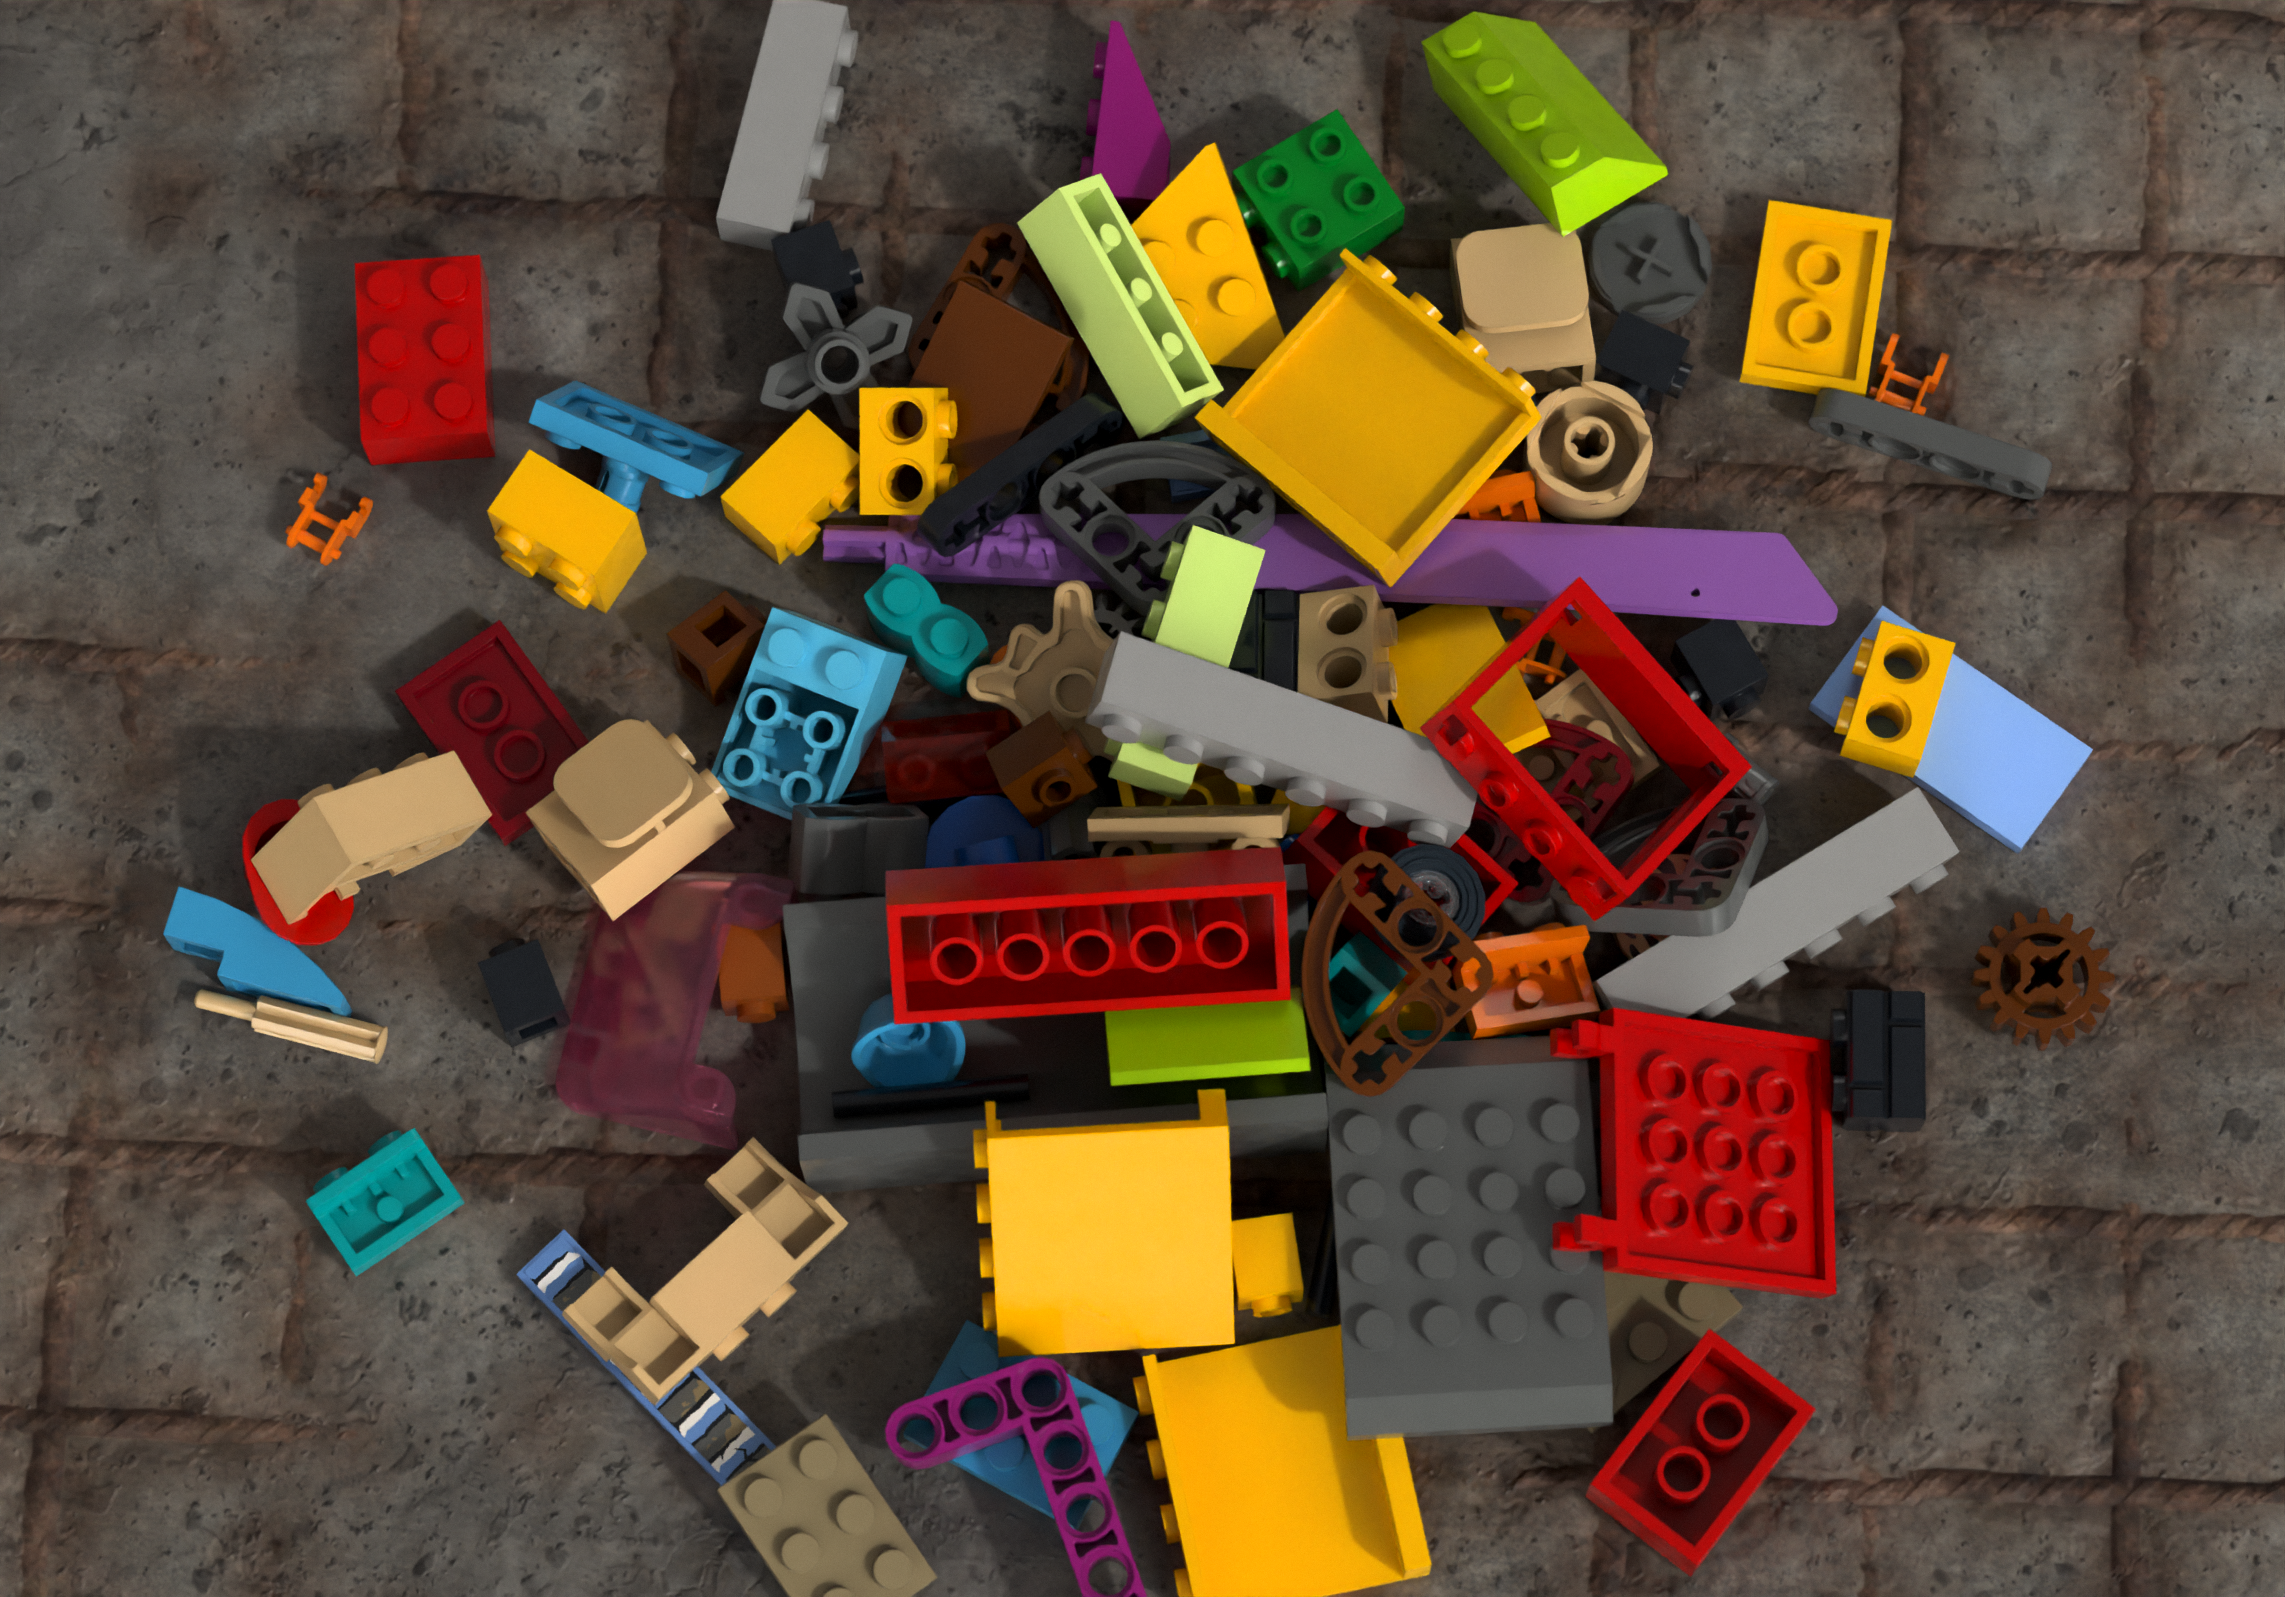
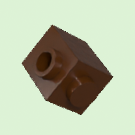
(1043, 768)

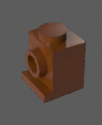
(717, 645)

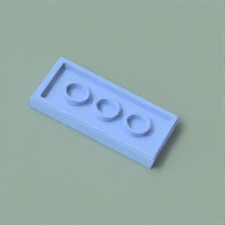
(1984, 747)

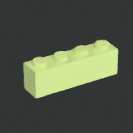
(1120, 305)
(1201, 618)

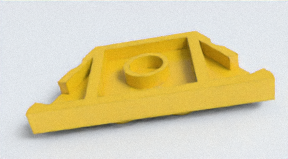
(1210, 264)

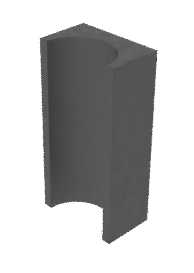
(844, 965)

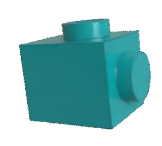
(1361, 981)

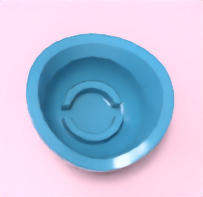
(906, 1052)

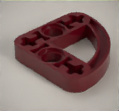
(1588, 746)

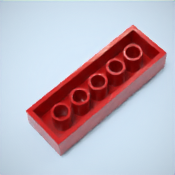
(1088, 935)

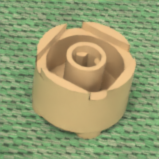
(1596, 487)

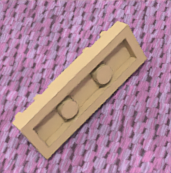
(1187, 826)

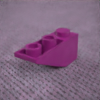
(1129, 133)

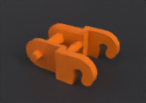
(1887, 369)
(350, 527)
(1549, 672)

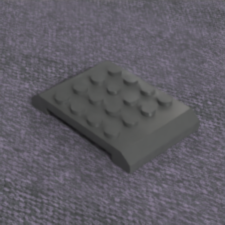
(1446, 1243)

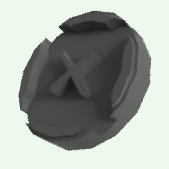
(1649, 262)

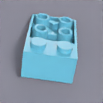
(805, 713)

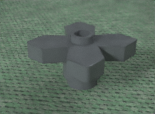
(815, 322)

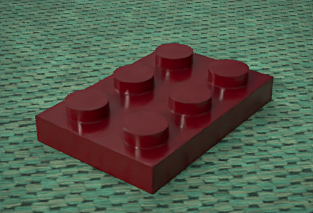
(499, 722)

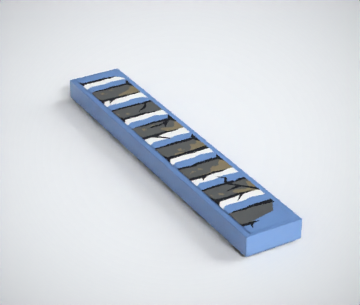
(693, 1411)

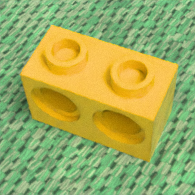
(888, 450)
(1904, 701)

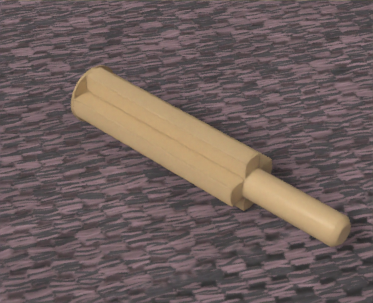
(302, 1024)

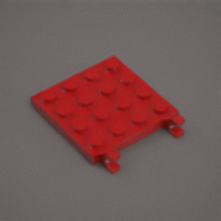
(1709, 1153)

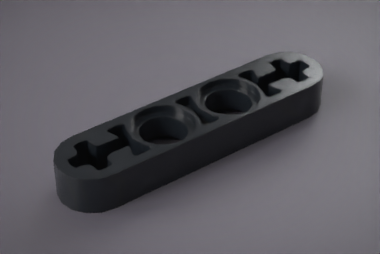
(1017, 474)

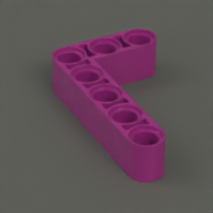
(1041, 1428)

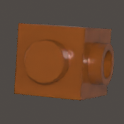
(754, 974)

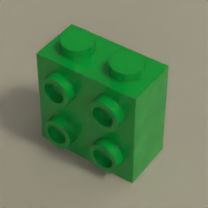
(1316, 200)

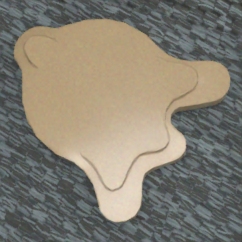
(1052, 668)

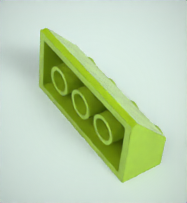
(1539, 118)

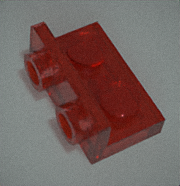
(942, 755)

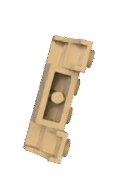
(707, 1303)

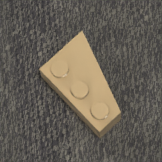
(369, 828)

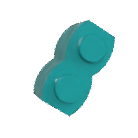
(913, 621)

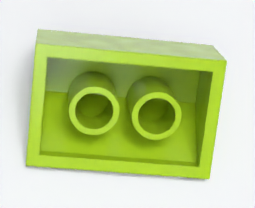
(1206, 1041)

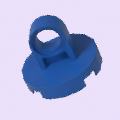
(982, 833)

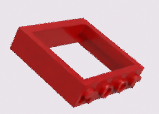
(1648, 702)

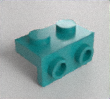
(383, 1199)

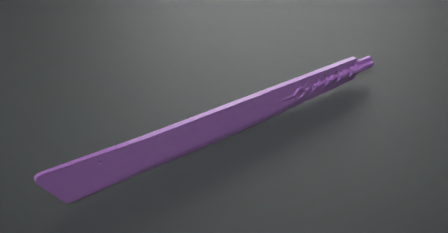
(1466, 564)

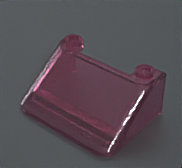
(648, 1004)

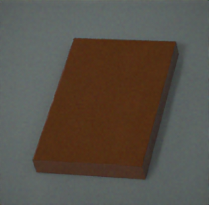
(994, 370)

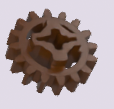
(2058, 998)

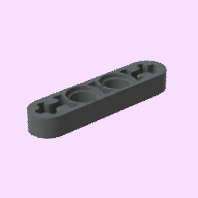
(1930, 444)

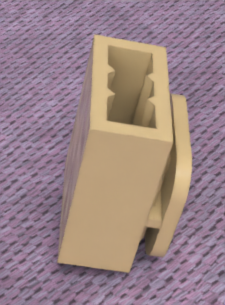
(1526, 302)
(630, 813)

